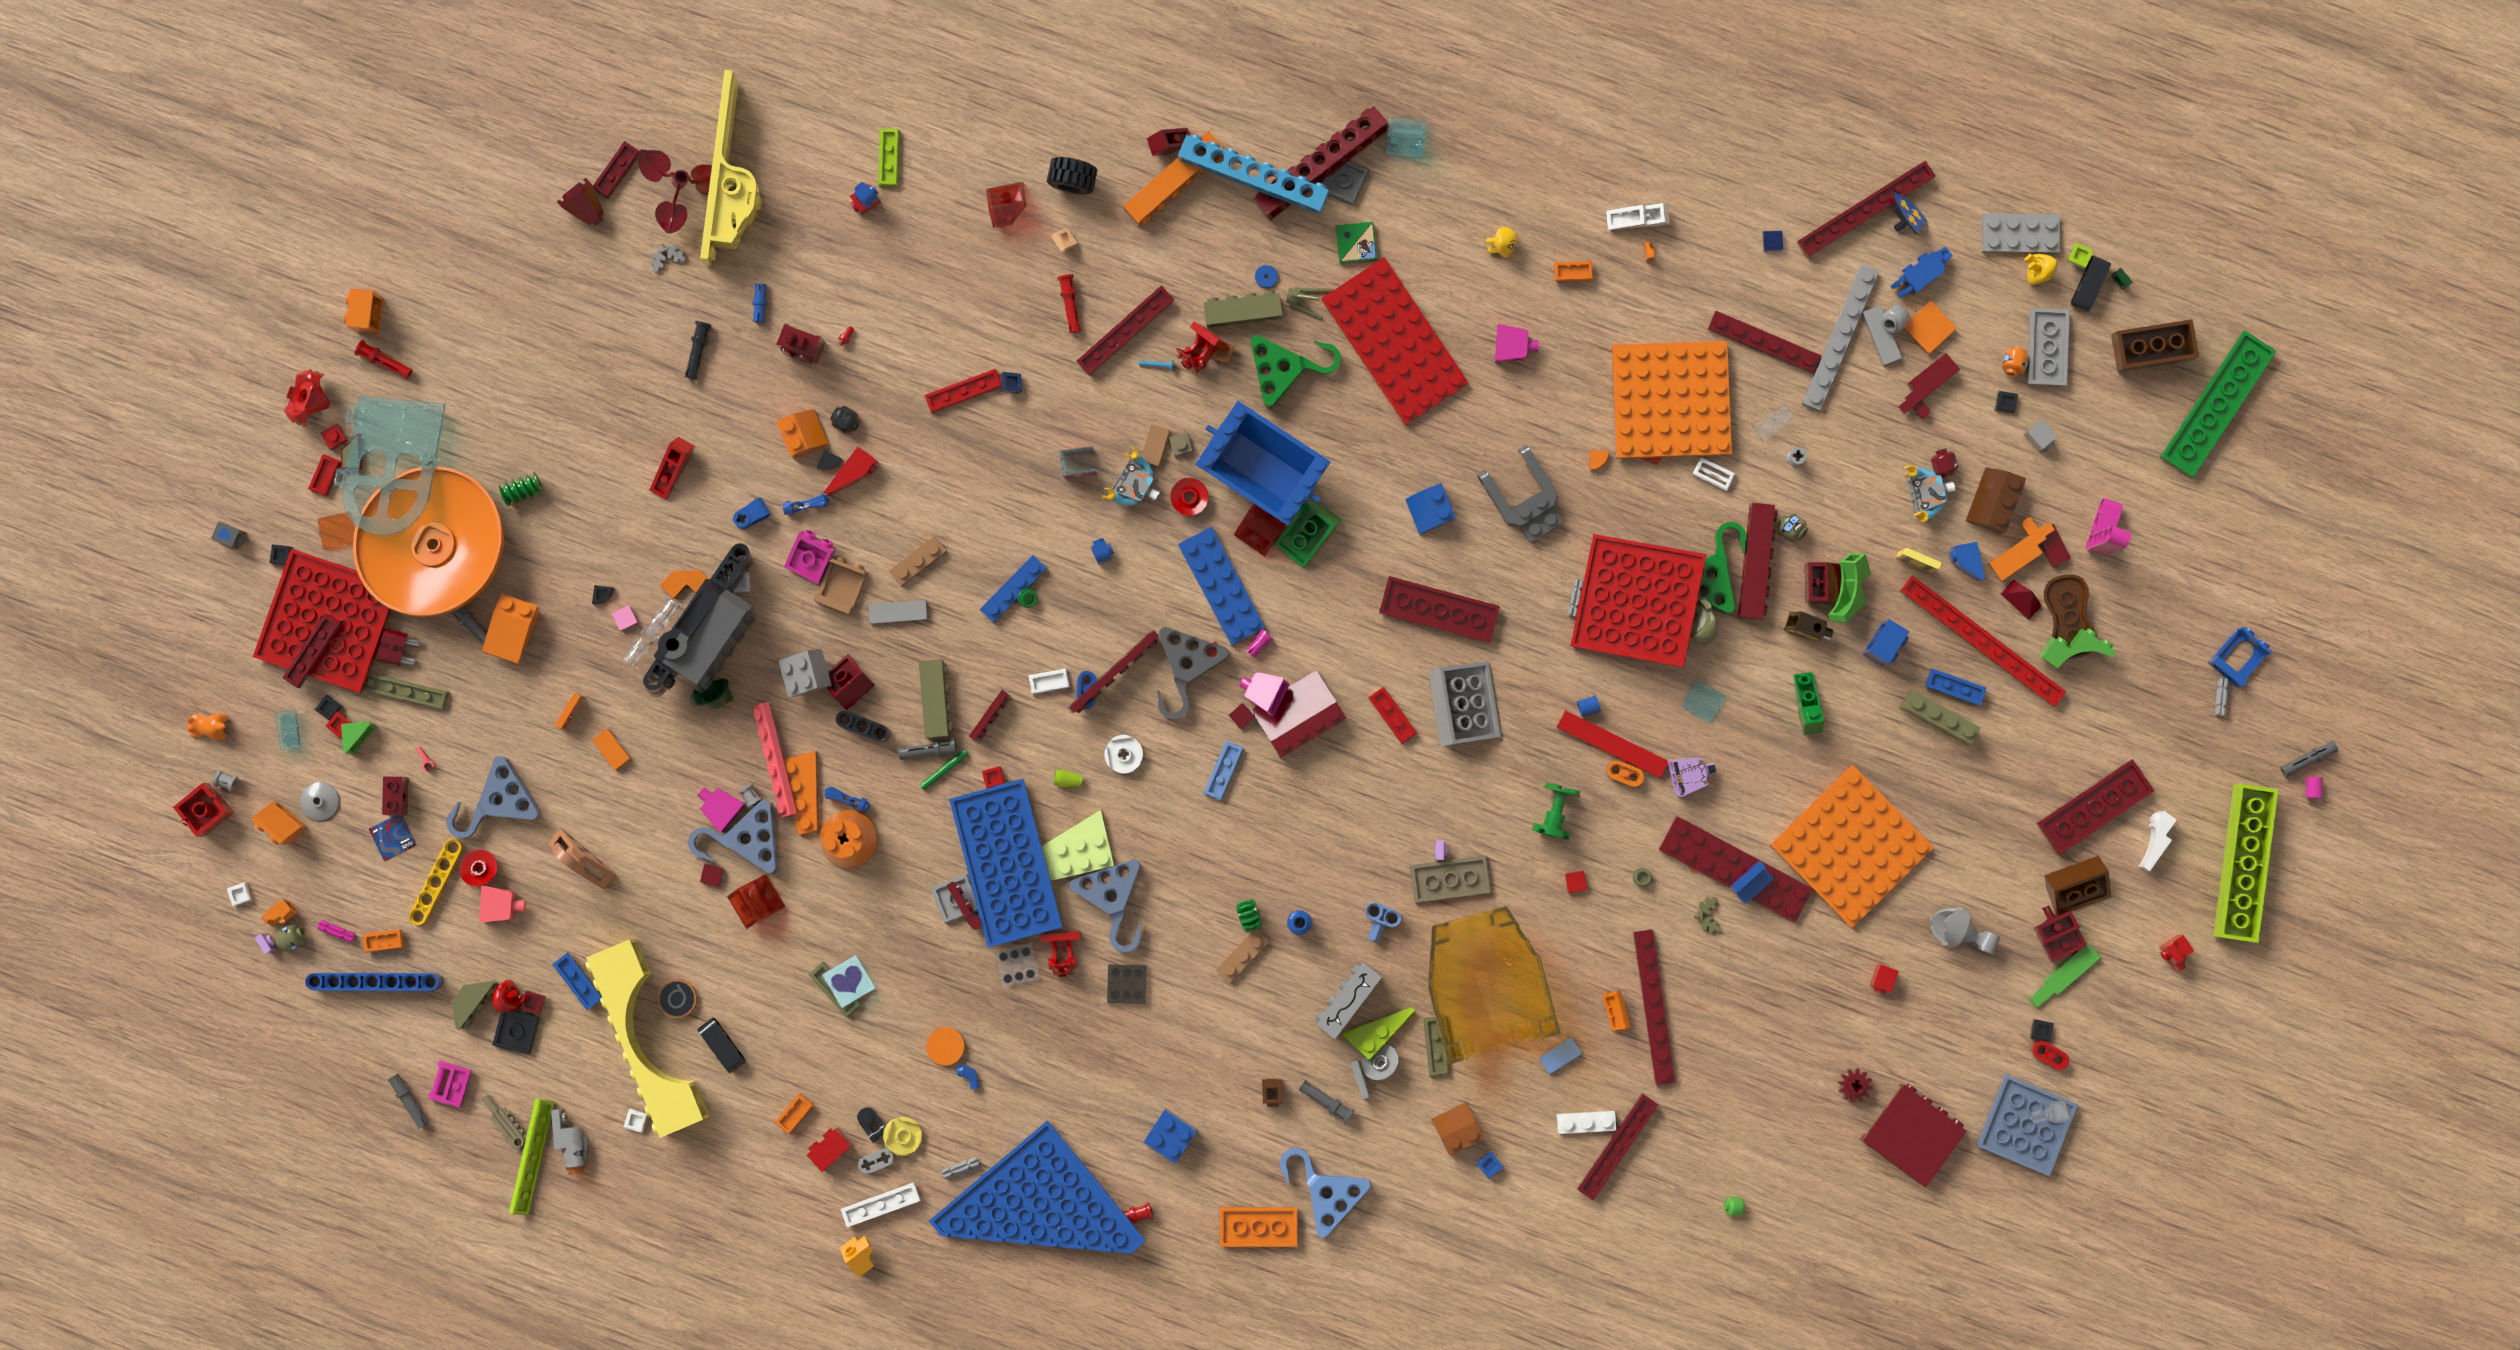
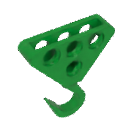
(1283, 380)
(1721, 583)

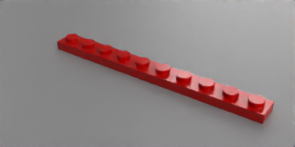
(1982, 641)

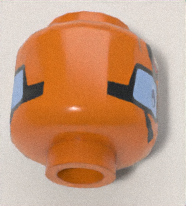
(2015, 361)

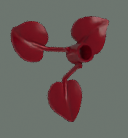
(653, 167)

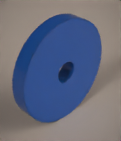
(1266, 270)

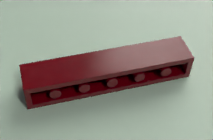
(1756, 561)

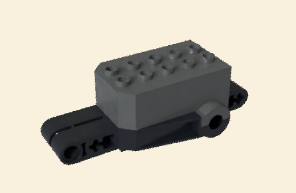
(705, 630)

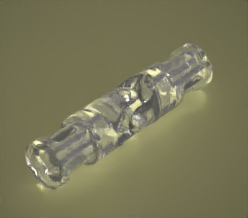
(659, 621)

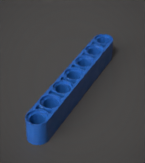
(364, 979)

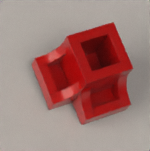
(2176, 951)

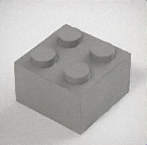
(805, 673)

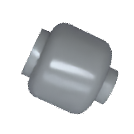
(1895, 319)

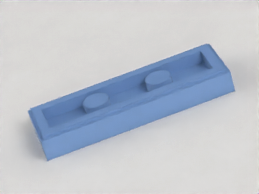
(1223, 770)

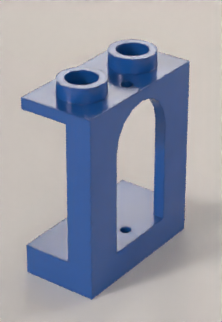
(2260, 650)

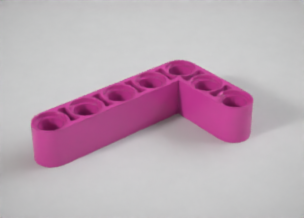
(2105, 535)

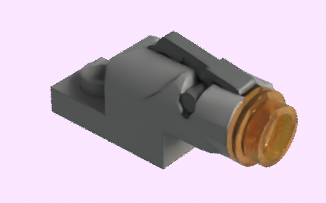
(572, 1141)

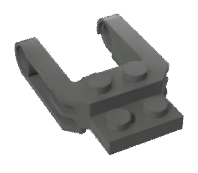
(1535, 515)

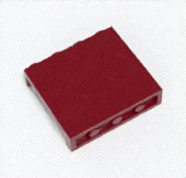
(1914, 1134)

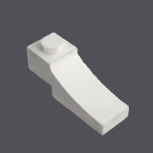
(1638, 216)
(2160, 826)

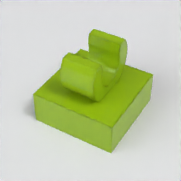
(2080, 255)

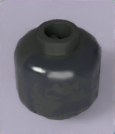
(845, 419)

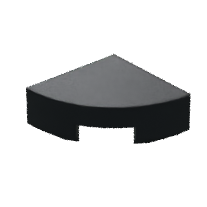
(828, 461)
(601, 594)

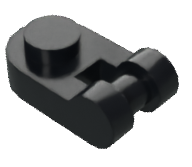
(868, 1117)

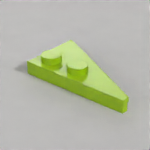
(1374, 1035)

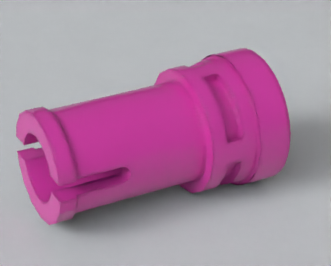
(1261, 641)

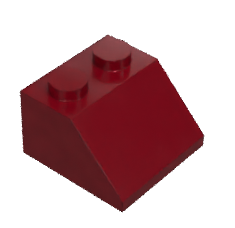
(848, 682)

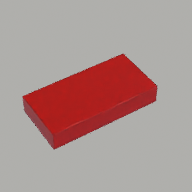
(324, 475)

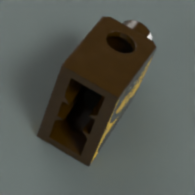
(1808, 626)

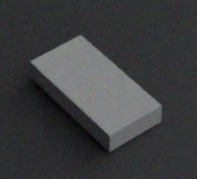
(1360, 1079)

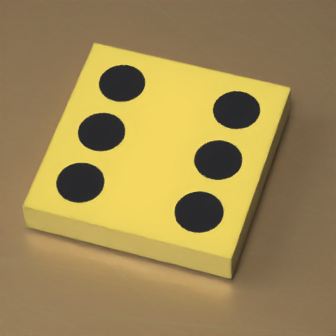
(1918, 560)

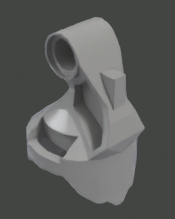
(1955, 927)

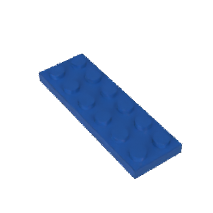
(1221, 586)

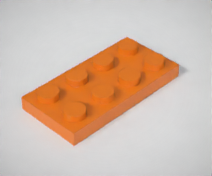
(1258, 1226)

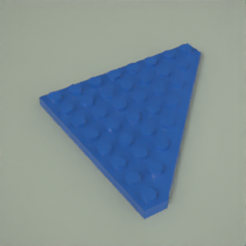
(1040, 1198)

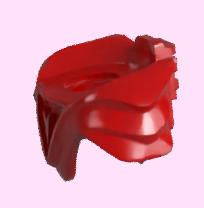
(306, 397)

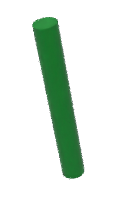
(944, 769)

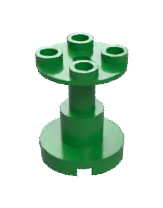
(1554, 819)

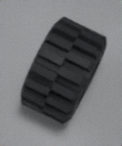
(1072, 175)

